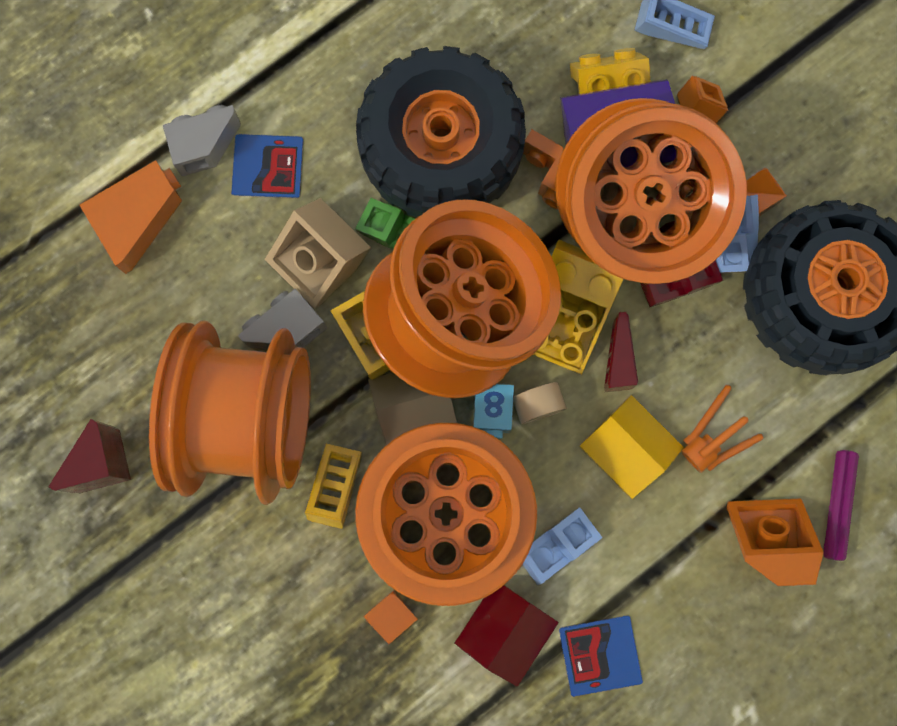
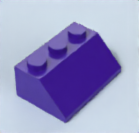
(580, 107)

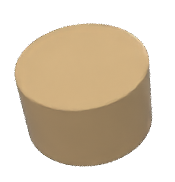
(539, 403)

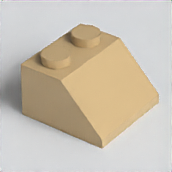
(316, 252)

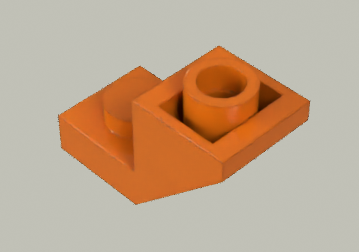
(544, 153)

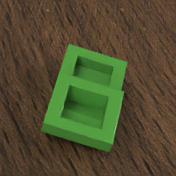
(383, 223)

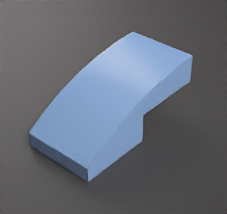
(739, 252)
(560, 546)

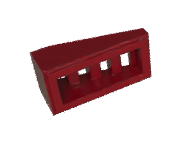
(621, 364)

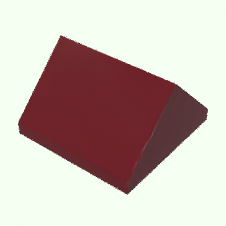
(93, 461)
(506, 634)

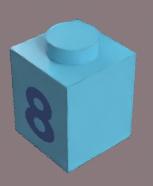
(494, 410)

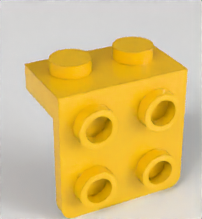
(617, 71)

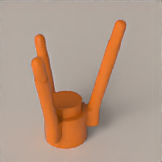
(703, 451)

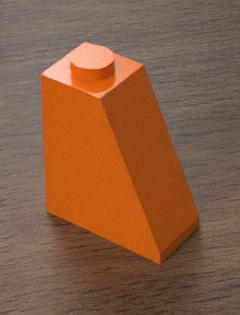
(133, 213)

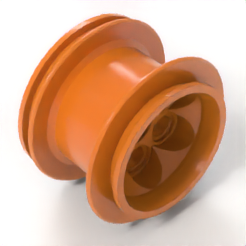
(703, 220)
(486, 281)
(228, 411)
(508, 516)

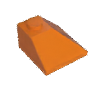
(778, 539)

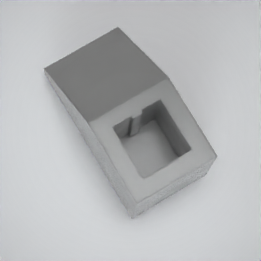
(202, 139)
(288, 312)

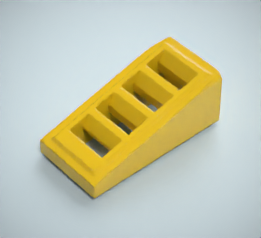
(326, 517)

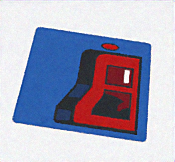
(267, 166)
(600, 656)

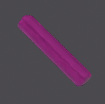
(841, 505)

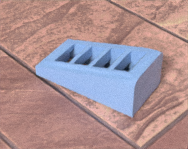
(658, 28)

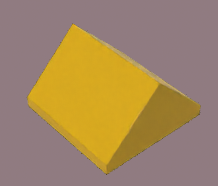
(632, 447)

